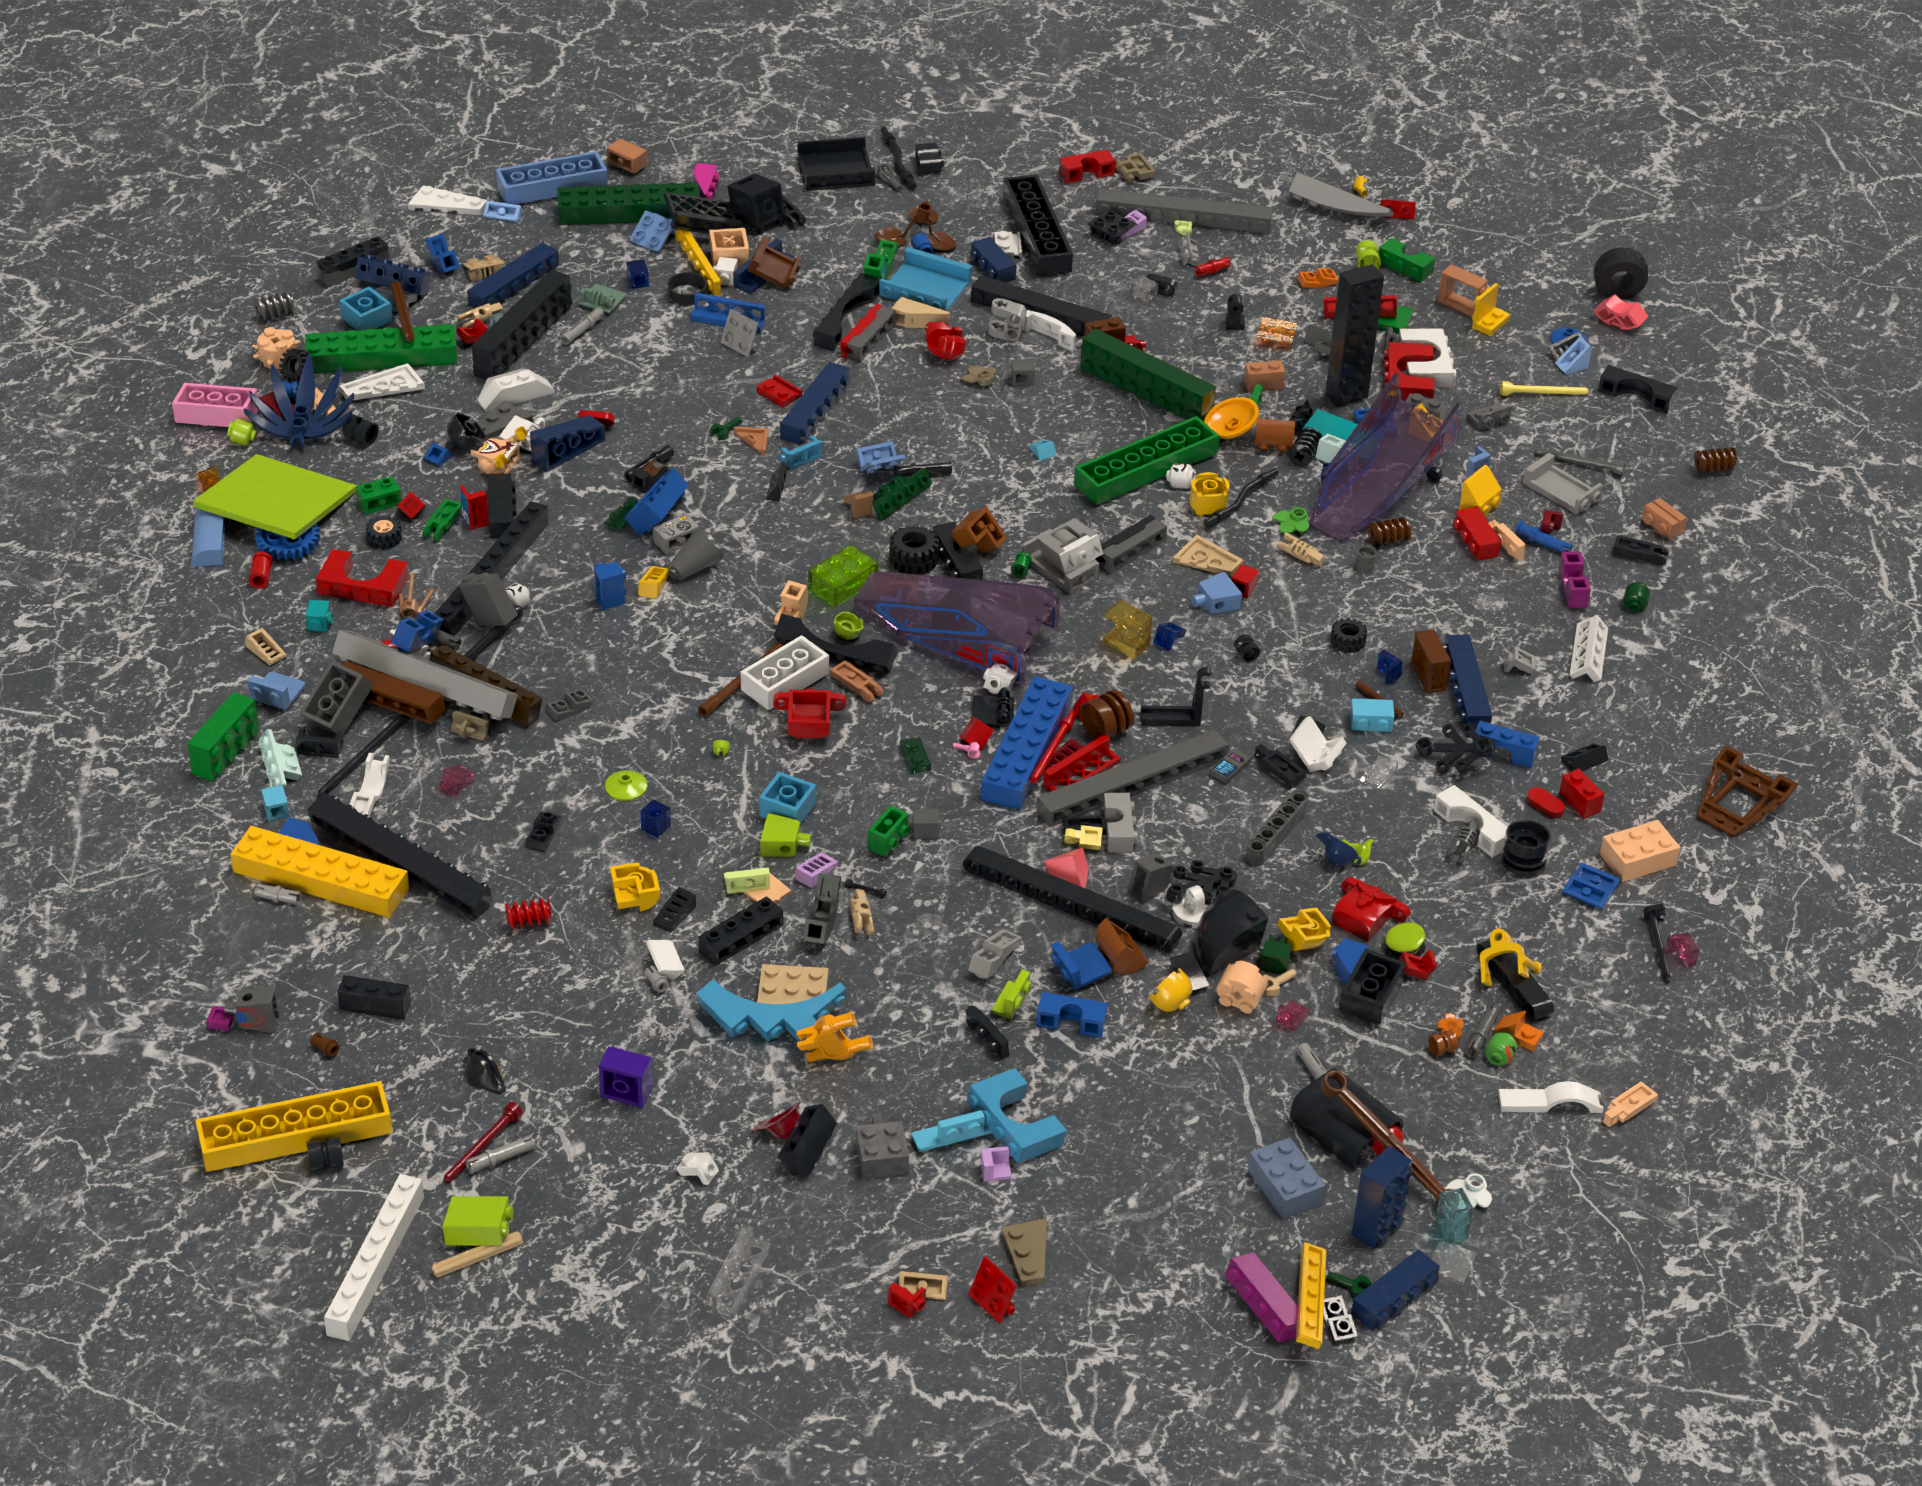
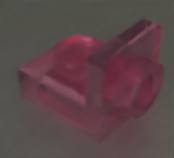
(454, 777)
(1684, 946)
(1292, 1015)

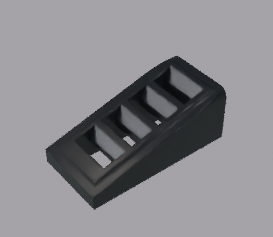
(681, 898)

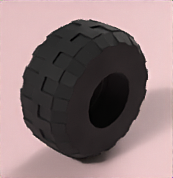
(1616, 261)

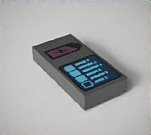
(1230, 765)

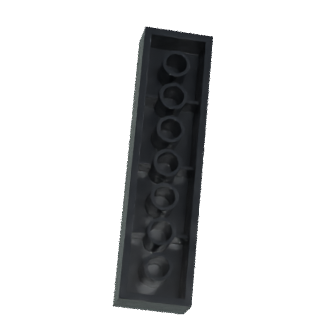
(1037, 224)
(522, 325)
(1354, 334)

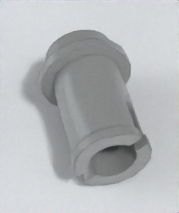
(659, 982)

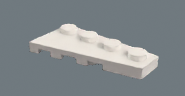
(447, 201)
(387, 382)

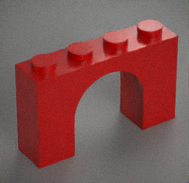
(1396, 361)
(381, 590)

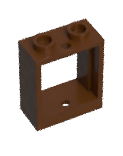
(1430, 661)

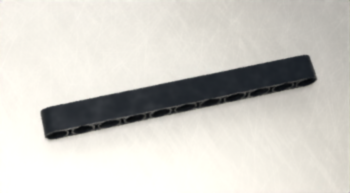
(1071, 898)

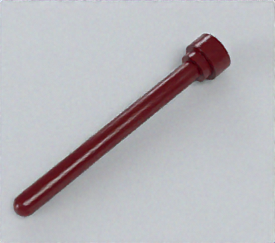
(511, 1113)

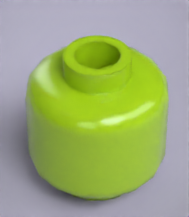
(241, 432)

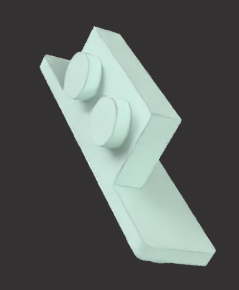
(279, 760)

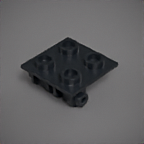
(1111, 226)
(994, 709)

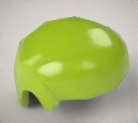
(848, 625)

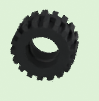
(913, 550)

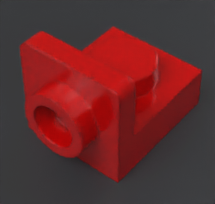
(906, 1302)

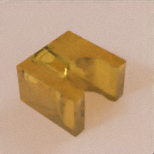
(1132, 631)

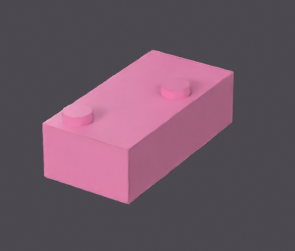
(212, 404)

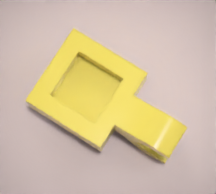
(1088, 837)

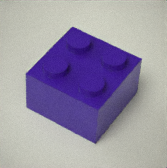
(625, 1076)

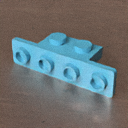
(951, 1131)

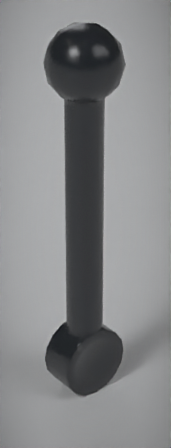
(849, 884)

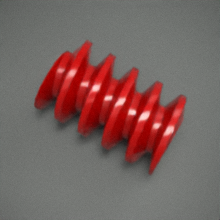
(528, 913)

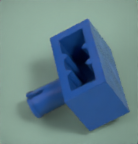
(609, 585)

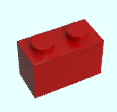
(1581, 793)

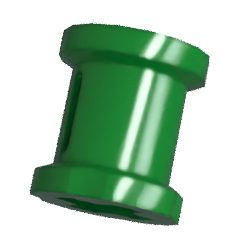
(1020, 567)

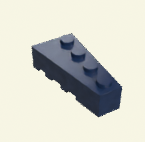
(564, 441)

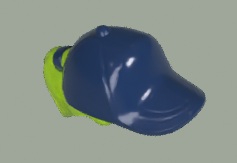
(1344, 853)

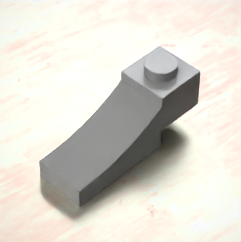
(993, 953)

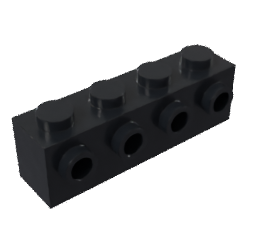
(740, 931)

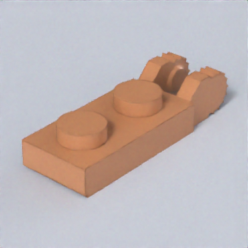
(856, 681)

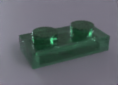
(915, 755)

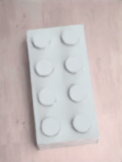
(785, 669)

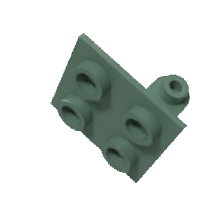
(601, 297)

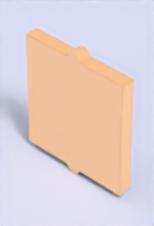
(775, 893)

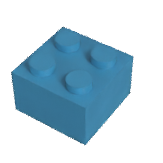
(365, 310)
(788, 797)

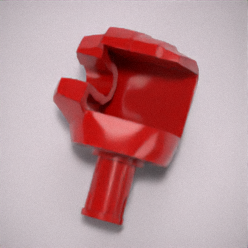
(944, 341)

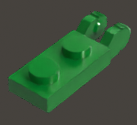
(442, 519)

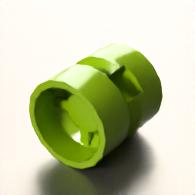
(1367, 254)

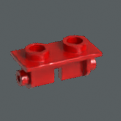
(1401, 209)

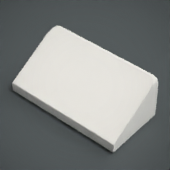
(665, 958)

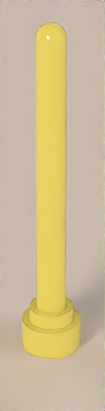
(1508, 388)

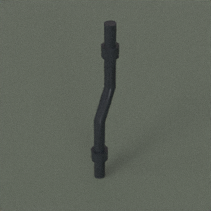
(906, 175)
(1220, 515)

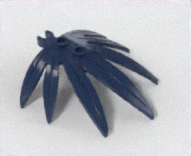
(301, 424)

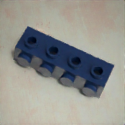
(384, 272)

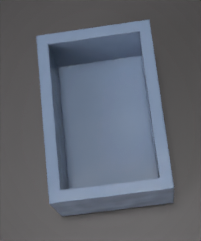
(1286, 1178)

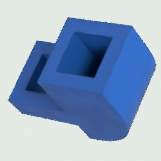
(440, 256)

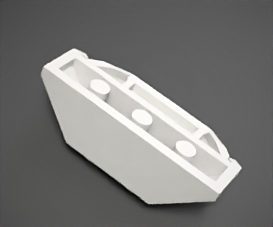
(513, 389)

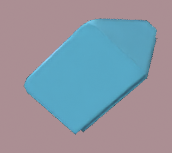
(1043, 449)

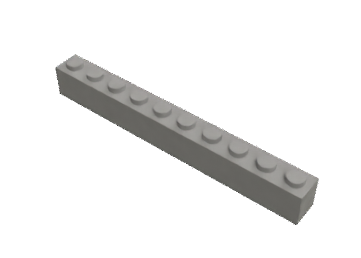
(424, 673)

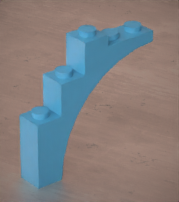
(769, 1020)

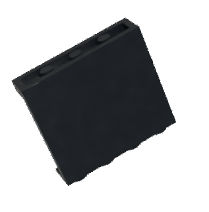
(835, 163)

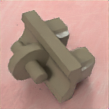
(470, 726)

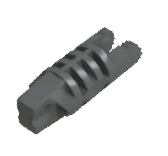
(1464, 840)

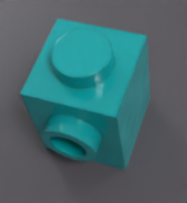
(318, 616)

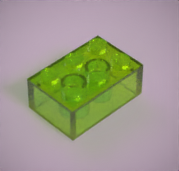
(841, 575)

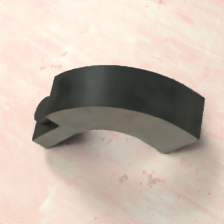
(824, 911)

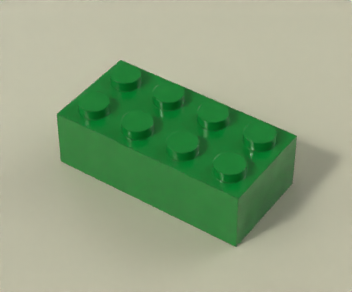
(223, 736)

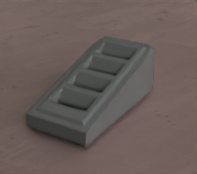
(1569, 340)

